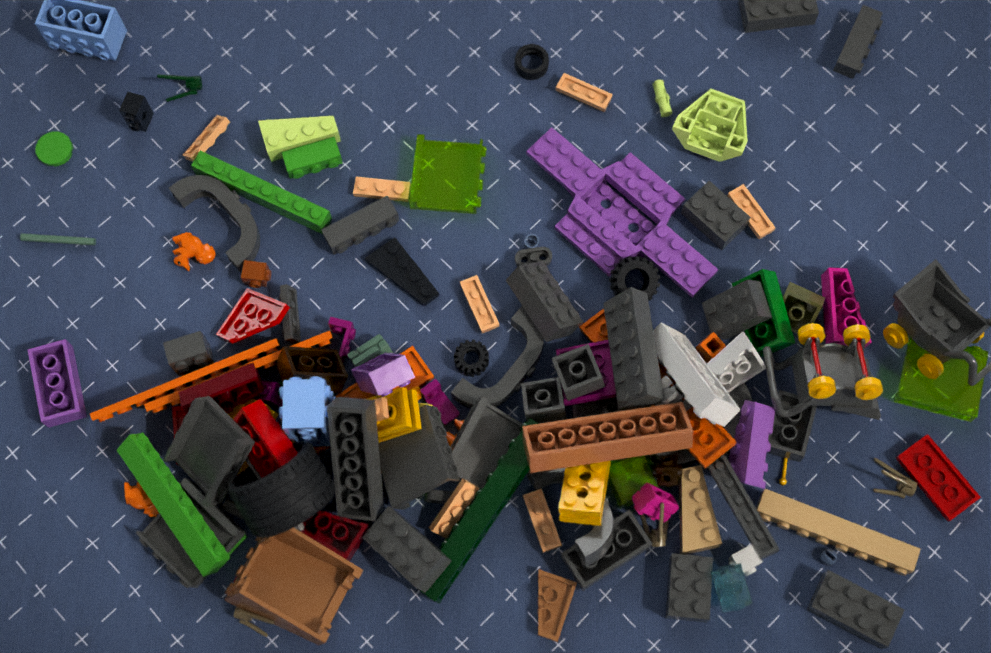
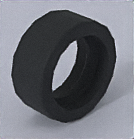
(531, 49)

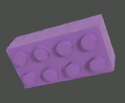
(383, 374)
(57, 383)

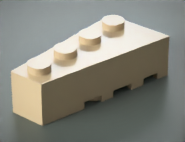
(696, 514)

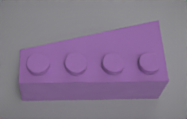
(752, 443)

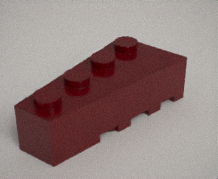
(227, 389)
(336, 533)

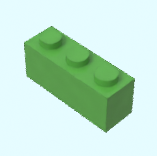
(312, 158)

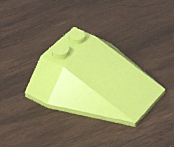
(713, 126)

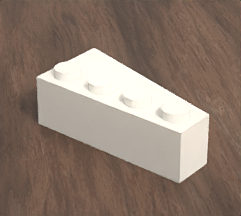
(736, 363)

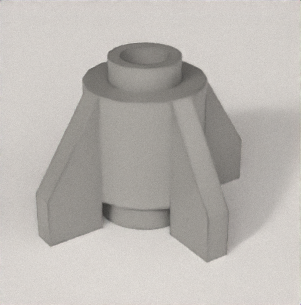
(672, 394)

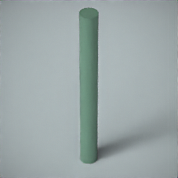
(58, 239)

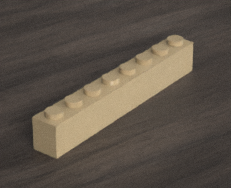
(837, 532)

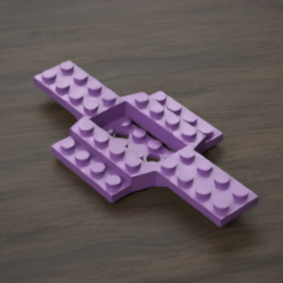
(604, 232)

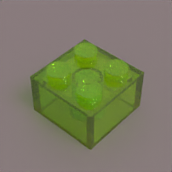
(628, 478)

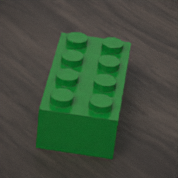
(777, 330)

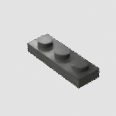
(291, 324)

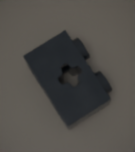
(136, 112)

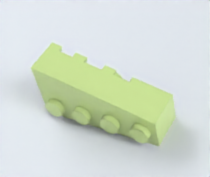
(291, 133)

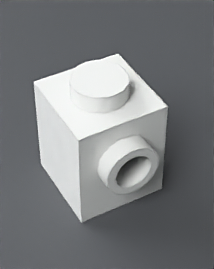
(747, 558)

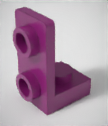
(343, 326)
(270, 394)
(435, 396)

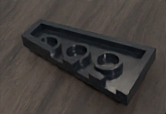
(399, 267)

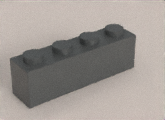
(858, 40)
(360, 225)

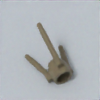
(904, 485)
(658, 535)
(244, 616)

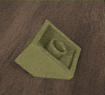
(801, 306)

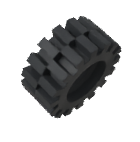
(475, 347)

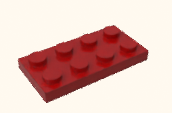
(938, 477)

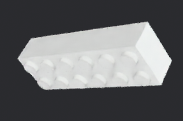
(693, 376)

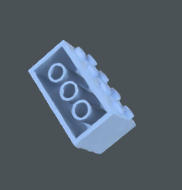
(81, 27)
(305, 410)

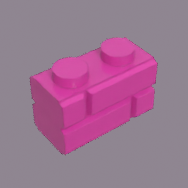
(648, 502)

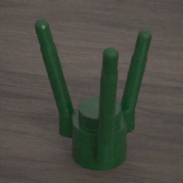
(192, 82)

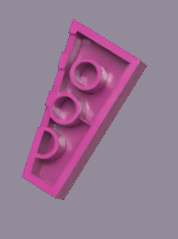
(839, 305)

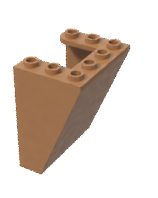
(293, 584)

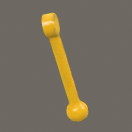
(782, 480)

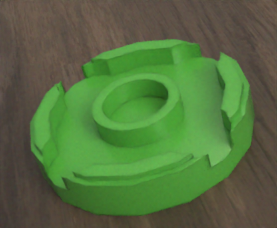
(54, 149)

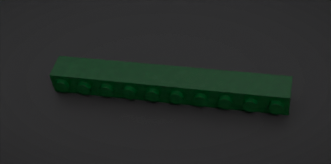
(481, 514)

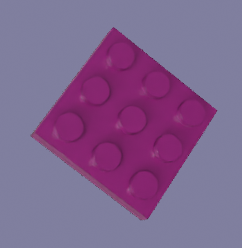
(602, 356)

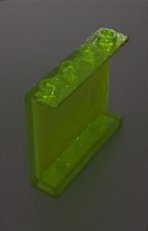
(447, 176)
(948, 393)

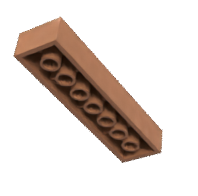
(607, 437)

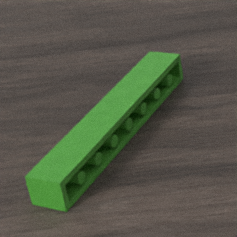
(263, 192)
(173, 504)

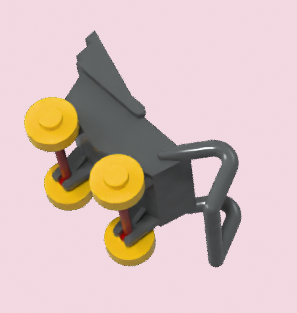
(938, 321)
(829, 373)

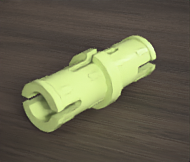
(662, 98)

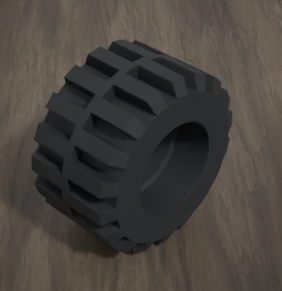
(644, 266)

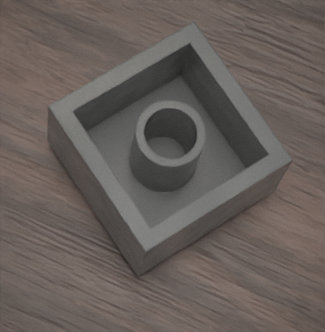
(188, 353)
(578, 372)
(543, 400)

